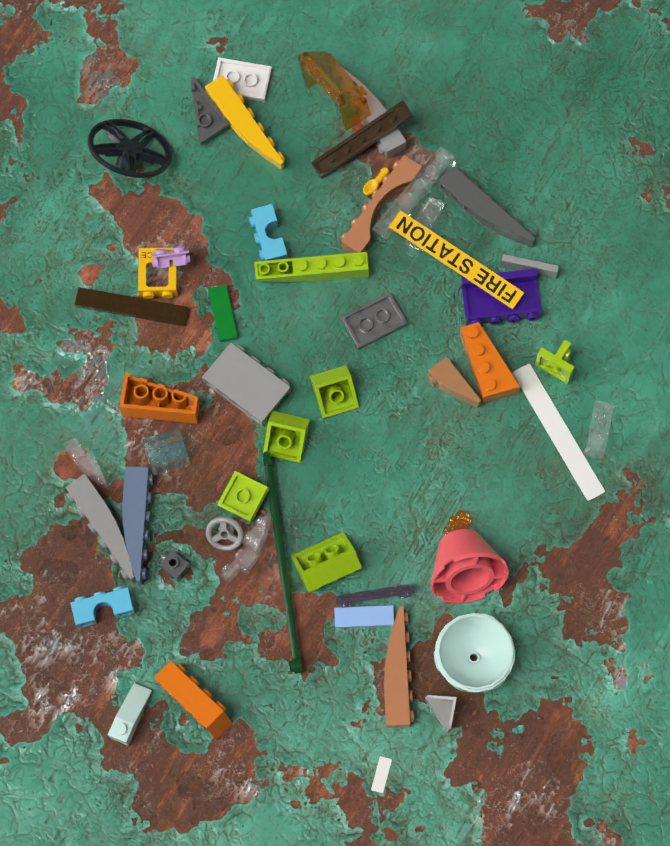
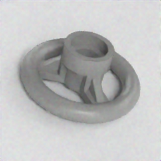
(226, 531)

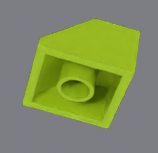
(334, 391)
(286, 436)

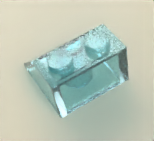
(166, 451)

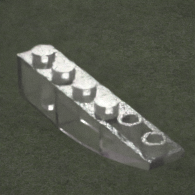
(417, 190)

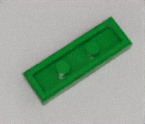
(222, 313)

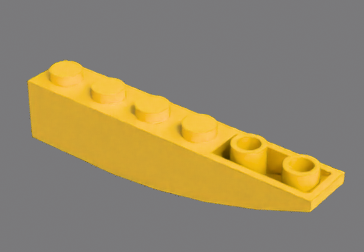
(242, 120)

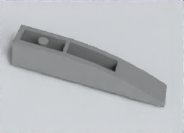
(394, 141)
(101, 521)

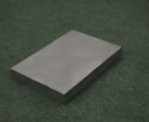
(373, 320)

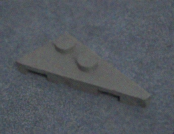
(208, 116)

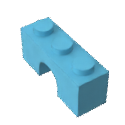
(263, 220)
(85, 608)

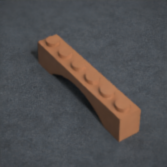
(358, 237)

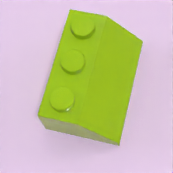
(326, 562)

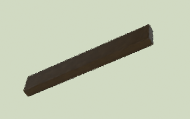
(362, 139)
(131, 306)

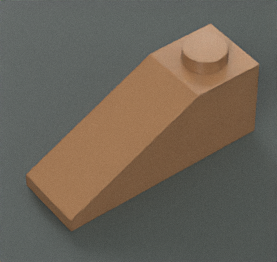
(450, 381)

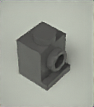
(179, 570)

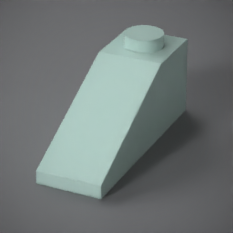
(129, 714)

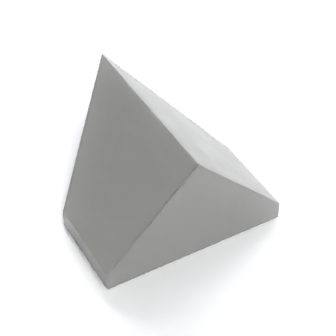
(443, 709)

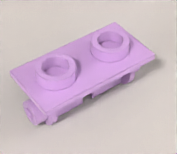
(177, 255)

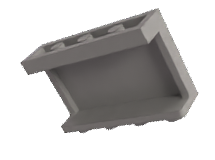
(246, 383)

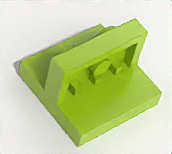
(556, 364)

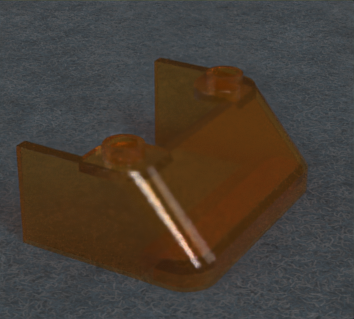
(324, 70)

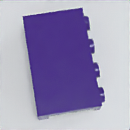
(485, 308)

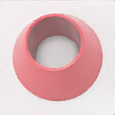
(466, 568)

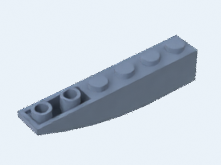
(136, 516)

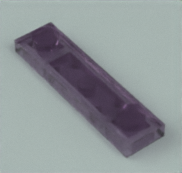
(403, 591)

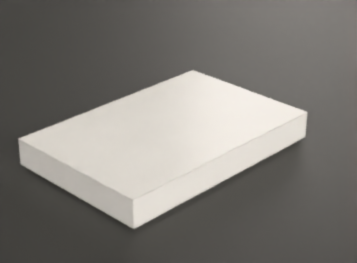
(248, 78)

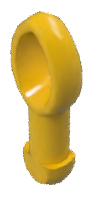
(372, 184)

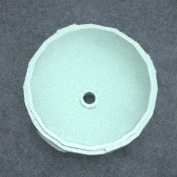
(477, 636)

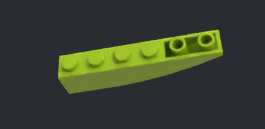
(313, 268)

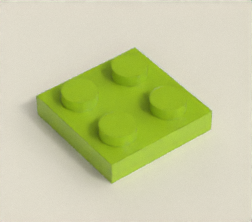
(243, 496)

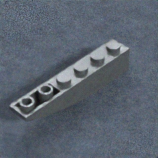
(482, 206)

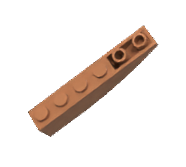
(397, 676)

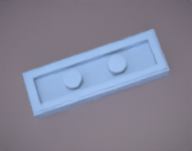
(364, 616)

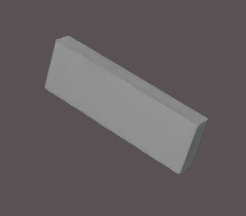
(518, 263)

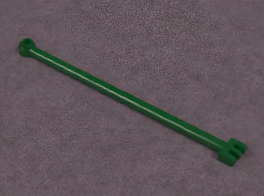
(295, 663)

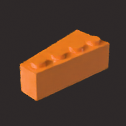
(488, 368)
(156, 401)
(193, 699)

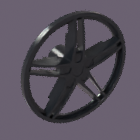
(129, 150)

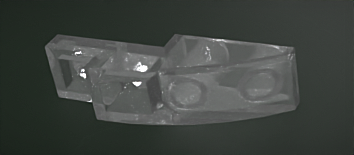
(254, 544)

